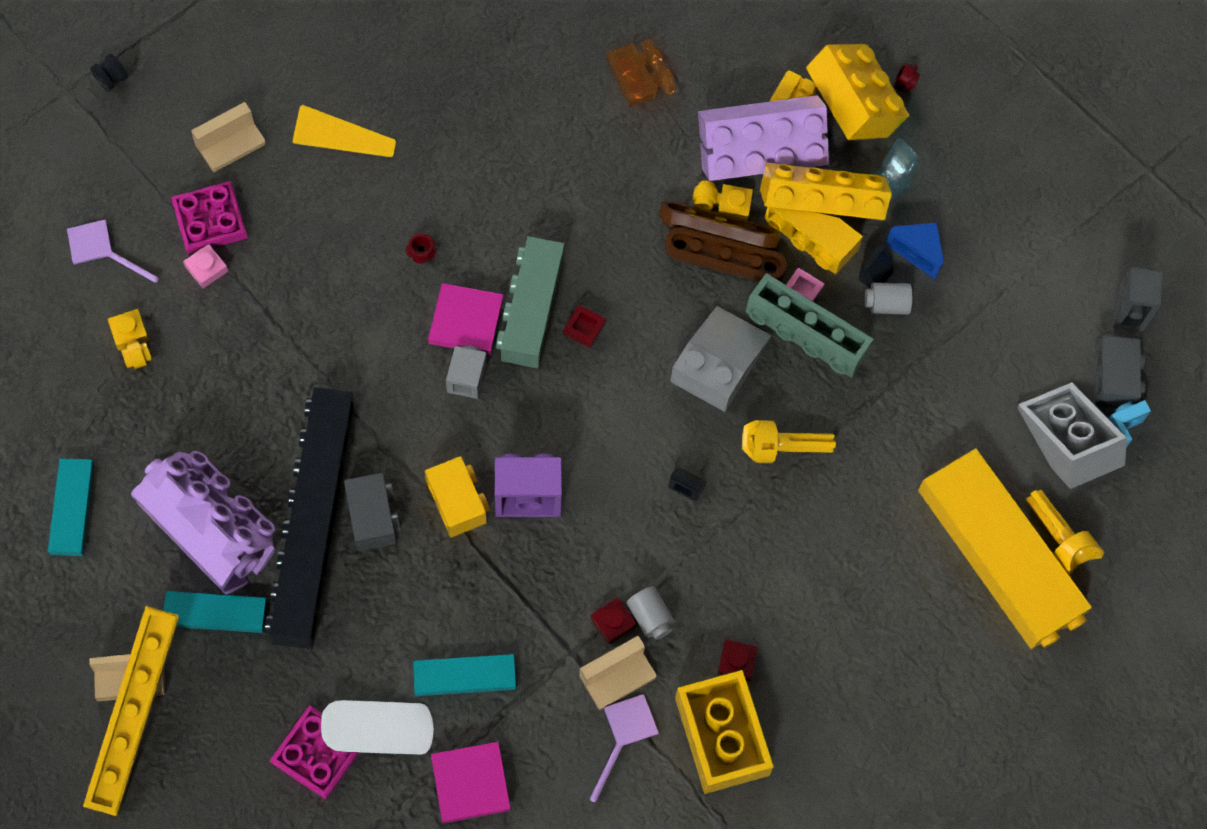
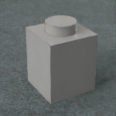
(466, 371)

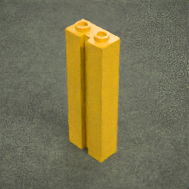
(1005, 550)

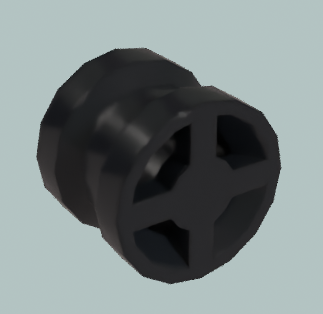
(109, 72)

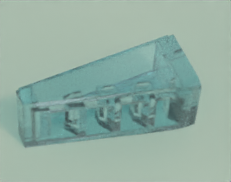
(899, 168)

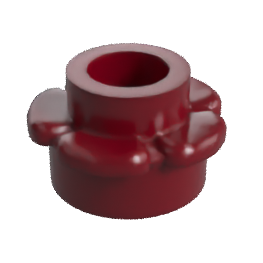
(907, 77)
(417, 242)

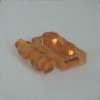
(632, 75)

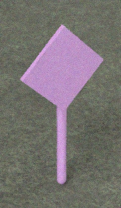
(93, 242)
(630, 723)

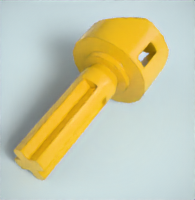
(769, 441)
(1073, 547)

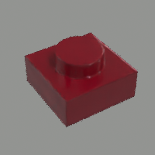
(584, 326)
(613, 621)
(737, 657)

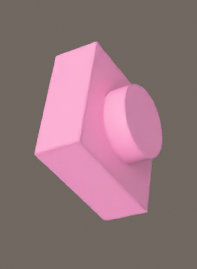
(205, 266)
(805, 284)

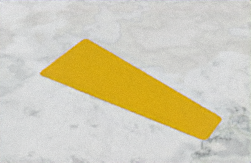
(329, 132)

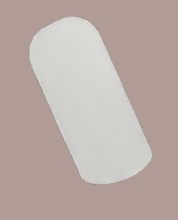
(377, 727)

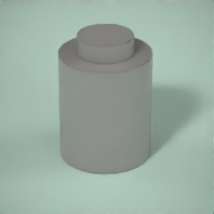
(889, 298)
(651, 613)

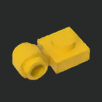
(731, 201)
(130, 333)

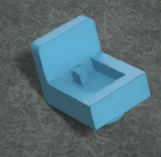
(1129, 416)

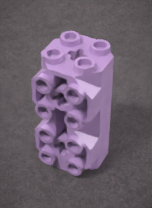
(215, 531)

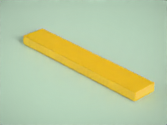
(131, 711)

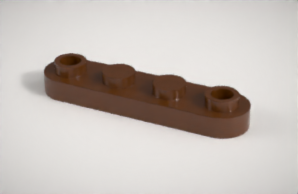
(710, 222)
(724, 254)

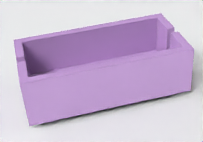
(762, 133)

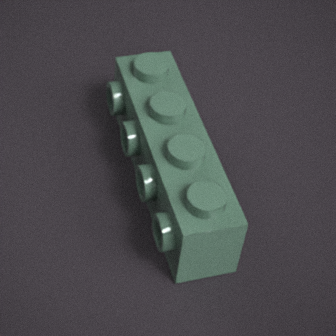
(531, 303)
(808, 325)

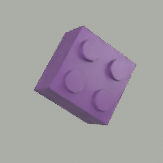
(528, 486)

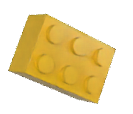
(857, 91)
(723, 732)

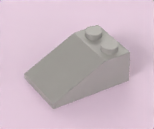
(719, 358)
(1074, 435)

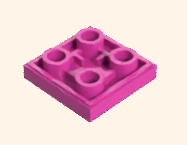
(209, 217)
(465, 318)
(309, 758)
(470, 782)

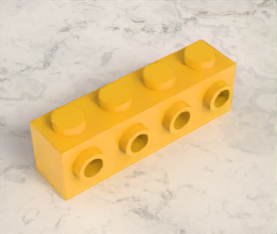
(825, 191)

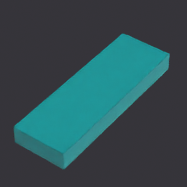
(71, 507)
(217, 611)
(464, 675)

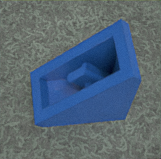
(919, 246)

